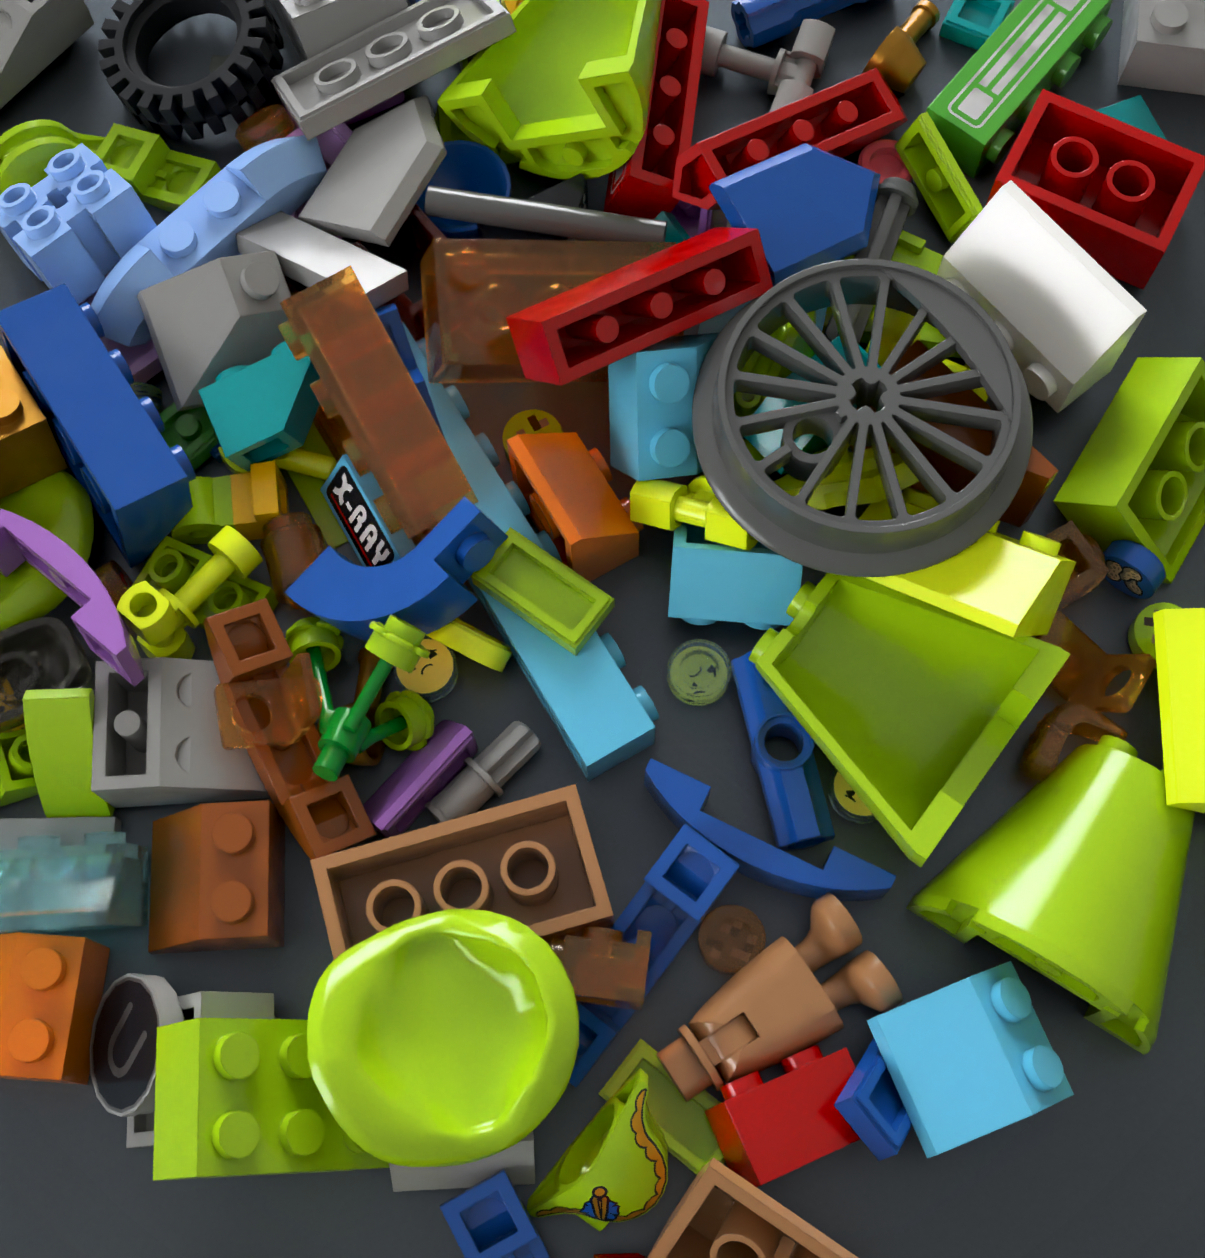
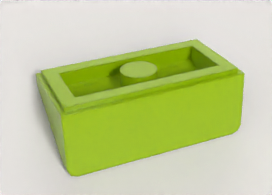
(938, 177)

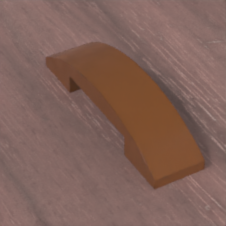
(318, 812)

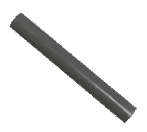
(541, 216)

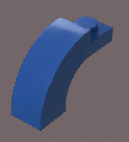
(419, 587)

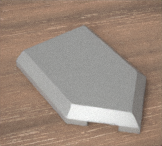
(378, 175)

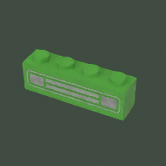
(1006, 75)

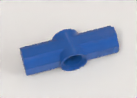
(789, 787)

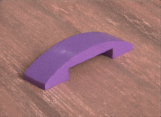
(98, 616)

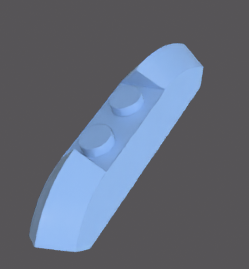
(204, 228)

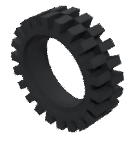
(206, 100)

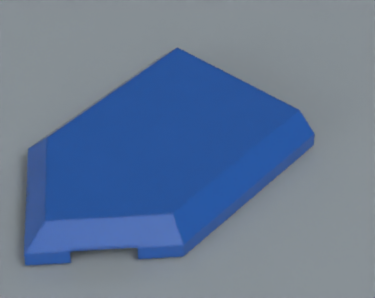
(805, 206)

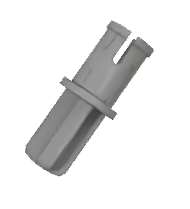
(485, 773)

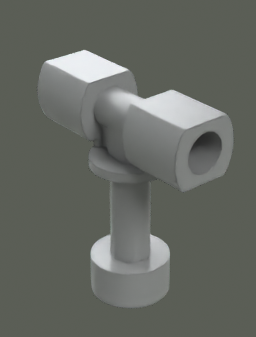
(788, 74)

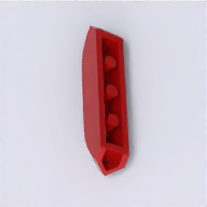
(833, 120)

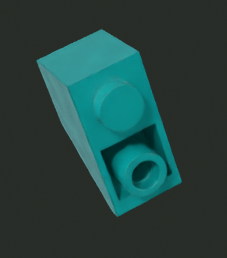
(262, 407)

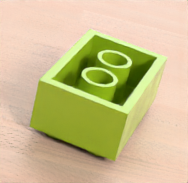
(243, 1103)

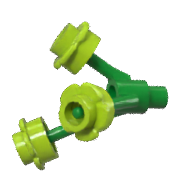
(400, 721)

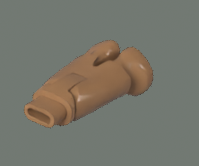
(778, 1004)

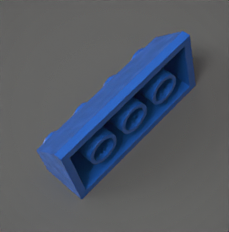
(98, 420)

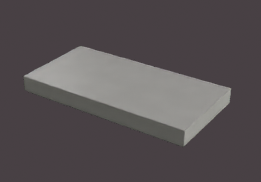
(388, 60)

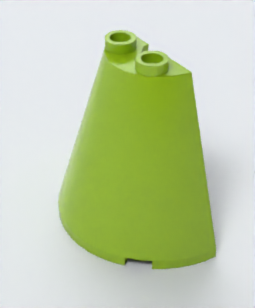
(563, 87)
(903, 697)
(1079, 885)

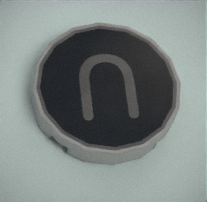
(125, 1042)

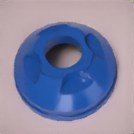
(468, 168)

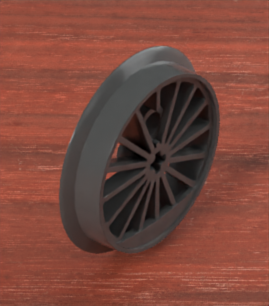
(846, 543)

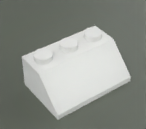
(1044, 294)

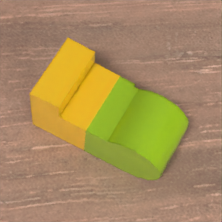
(234, 500)

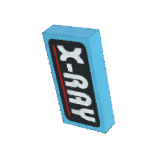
(353, 506)

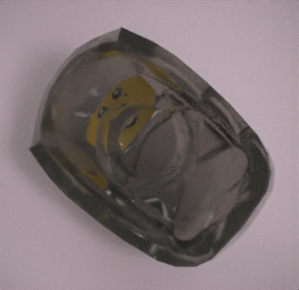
(37, 657)

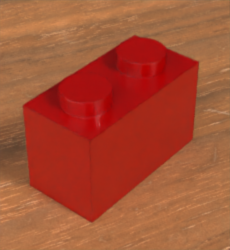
(785, 1121)

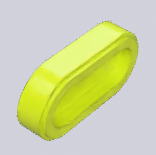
(473, 644)

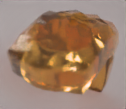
(1051, 732)

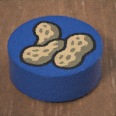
(1133, 569)

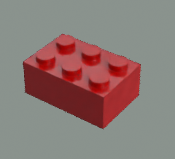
(1103, 183)

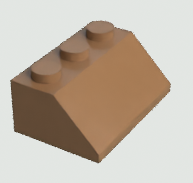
(734, 1219)

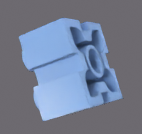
(74, 221)

